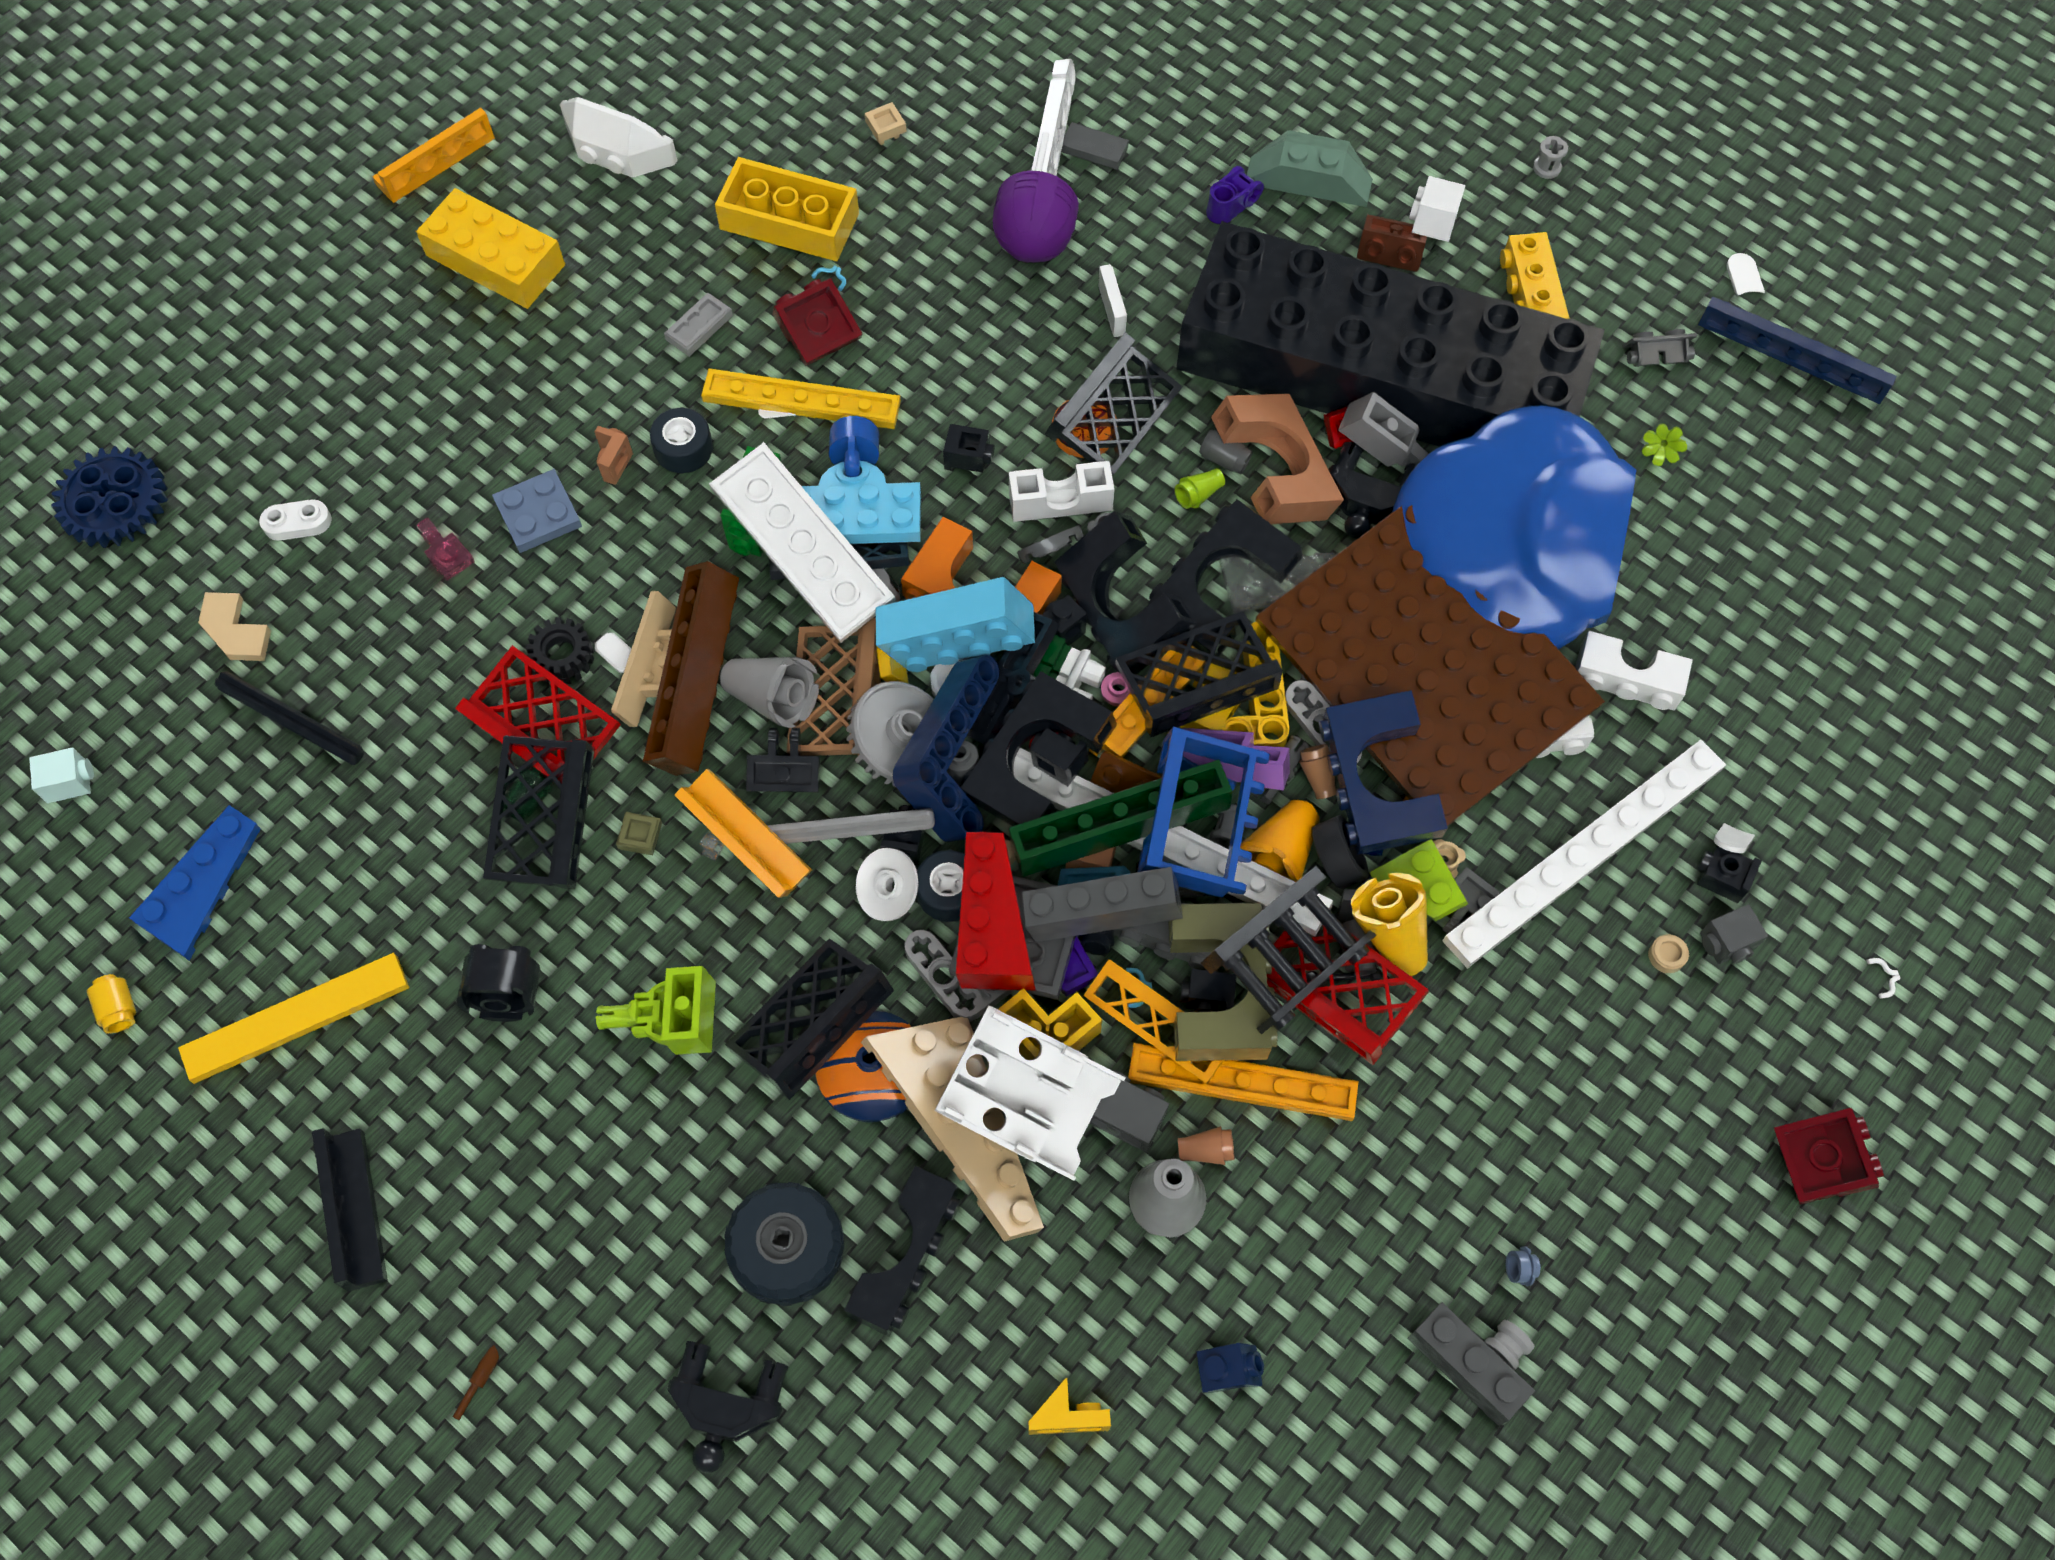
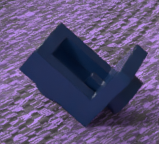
(1230, 1367)

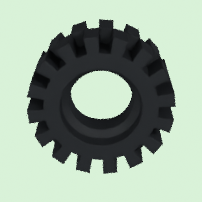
(560, 633)

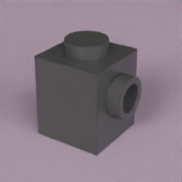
(1733, 935)

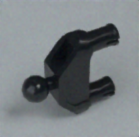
(1365, 497)
(721, 1413)

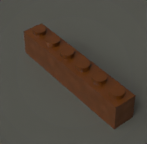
(691, 669)

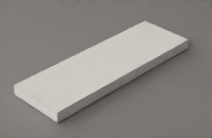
(802, 542)

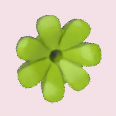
(1664, 444)

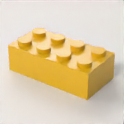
(787, 208)
(491, 248)

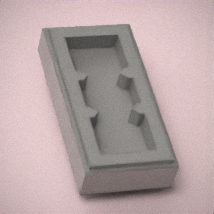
(698, 324)

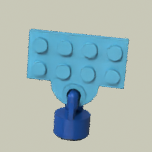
(856, 491)

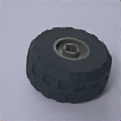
(784, 1243)

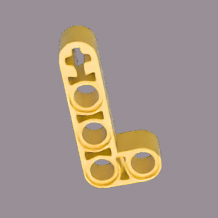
(1264, 719)

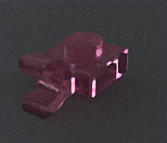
(445, 553)

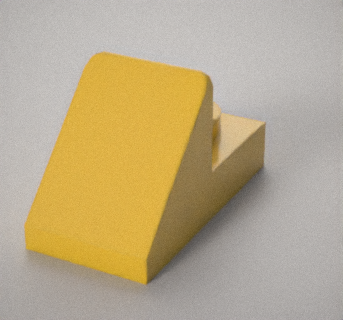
(1056, 1418)

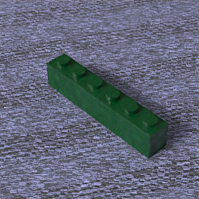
(1116, 819)

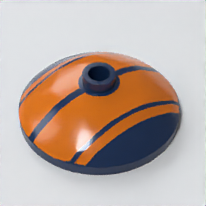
(857, 1087)

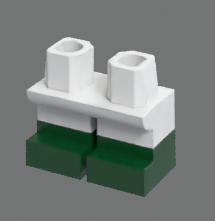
(1071, 666)

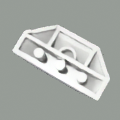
(615, 139)

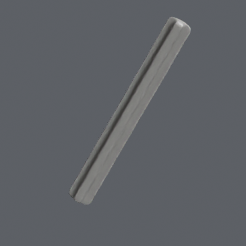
(855, 826)

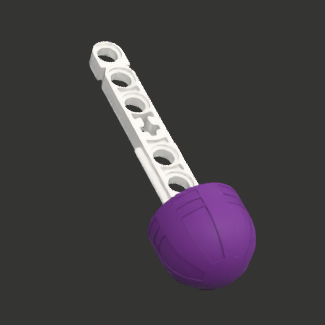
(1035, 207)

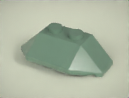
(1312, 168)

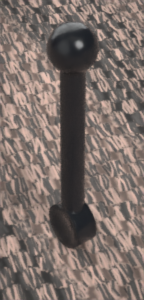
(1347, 976)

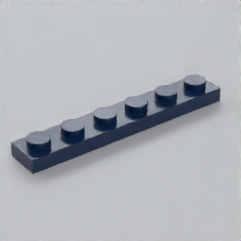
(1797, 350)

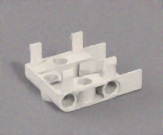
(1042, 1098)

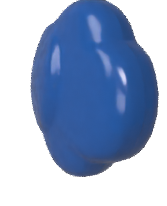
(1526, 518)

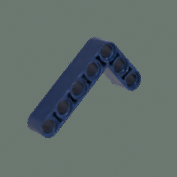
(924, 763)

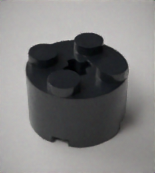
(499, 982)

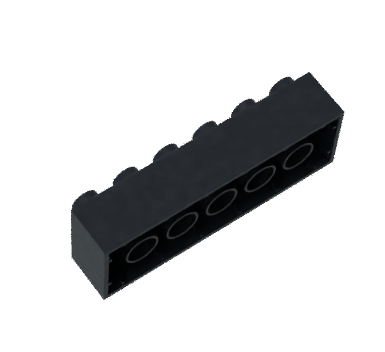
(1341, 327)

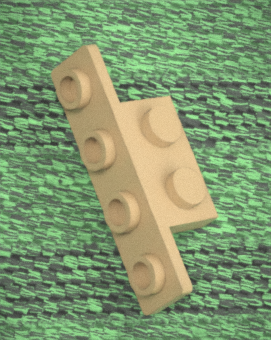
(645, 661)

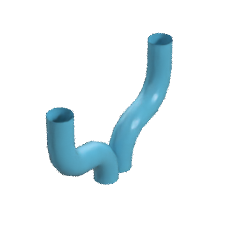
(837, 270)
(1142, 979)

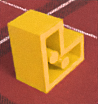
(1070, 1023)

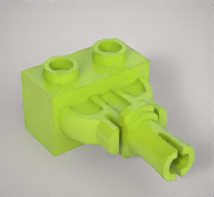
(671, 1012)

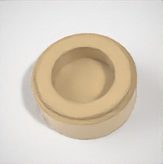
(1668, 953)

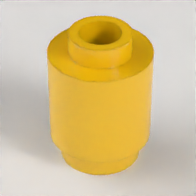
(112, 1003)

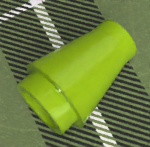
(1198, 488)

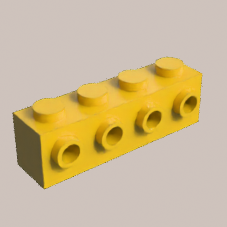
(1533, 274)

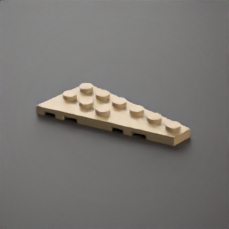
(921, 1066)

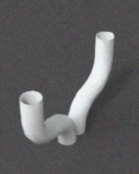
(1894, 973)

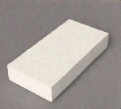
(1112, 300)

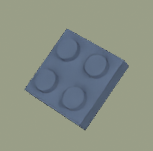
(537, 510)

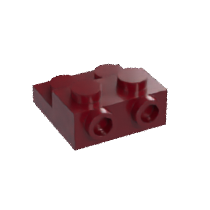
(816, 321)
(1829, 1156)

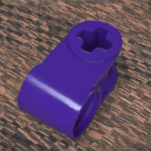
(1232, 195)

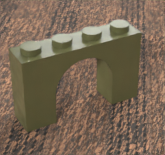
(1229, 1032)

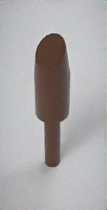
(478, 1379)

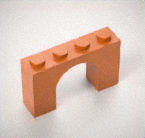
(946, 552)

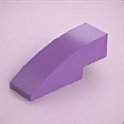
(1272, 775)

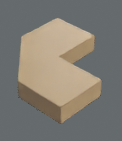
(220, 621)

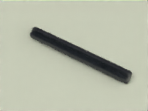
(289, 718)

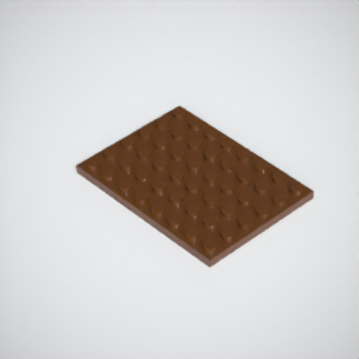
(1387, 627)

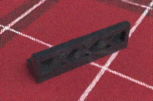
(349, 1209)

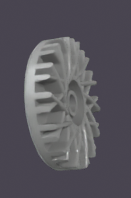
(885, 723)

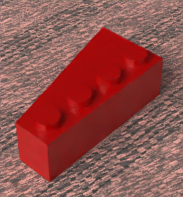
(991, 930)

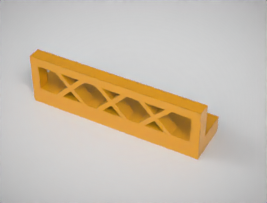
(435, 156)
(1128, 715)
(744, 833)
(1156, 1003)

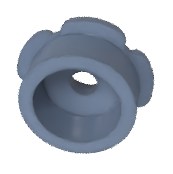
(1522, 1266)

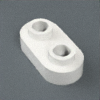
(294, 520)

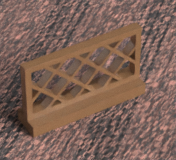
(865, 677)

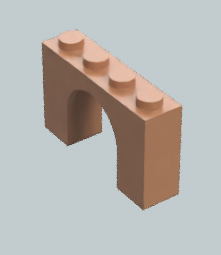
(1276, 423)

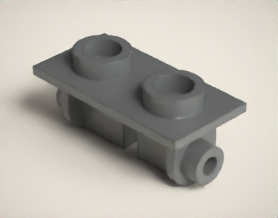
(1647, 348)

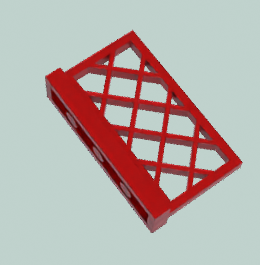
(498, 727)
(1339, 1021)

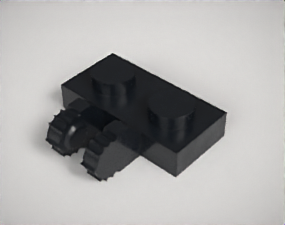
(783, 773)

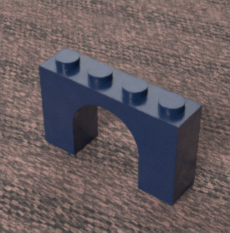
(1373, 821)

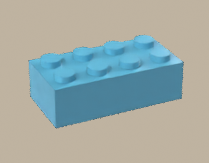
(955, 624)

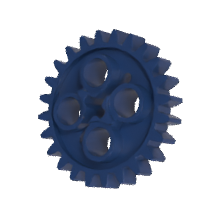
(109, 497)

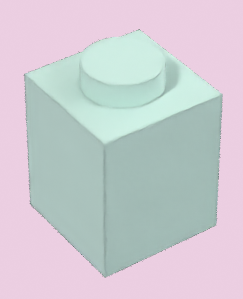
(60, 775)

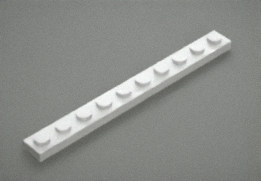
(1181, 846)
(1582, 854)

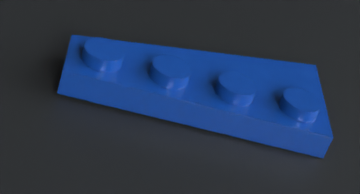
(187, 895)

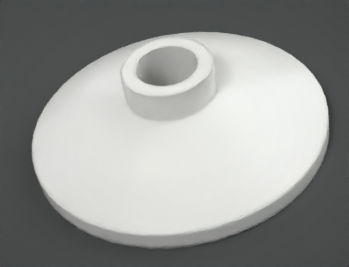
(875, 884)

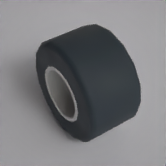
(681, 440)
(938, 874)

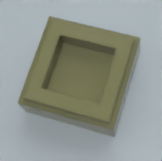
(639, 833)

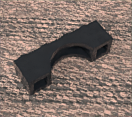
(882, 1296)

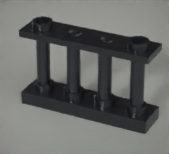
(1256, 935)

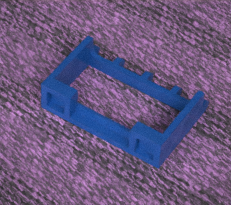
(1169, 766)

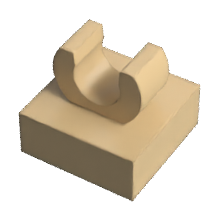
(885, 122)

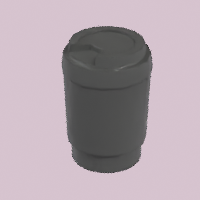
(1228, 455)

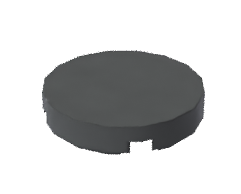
(1050, 544)

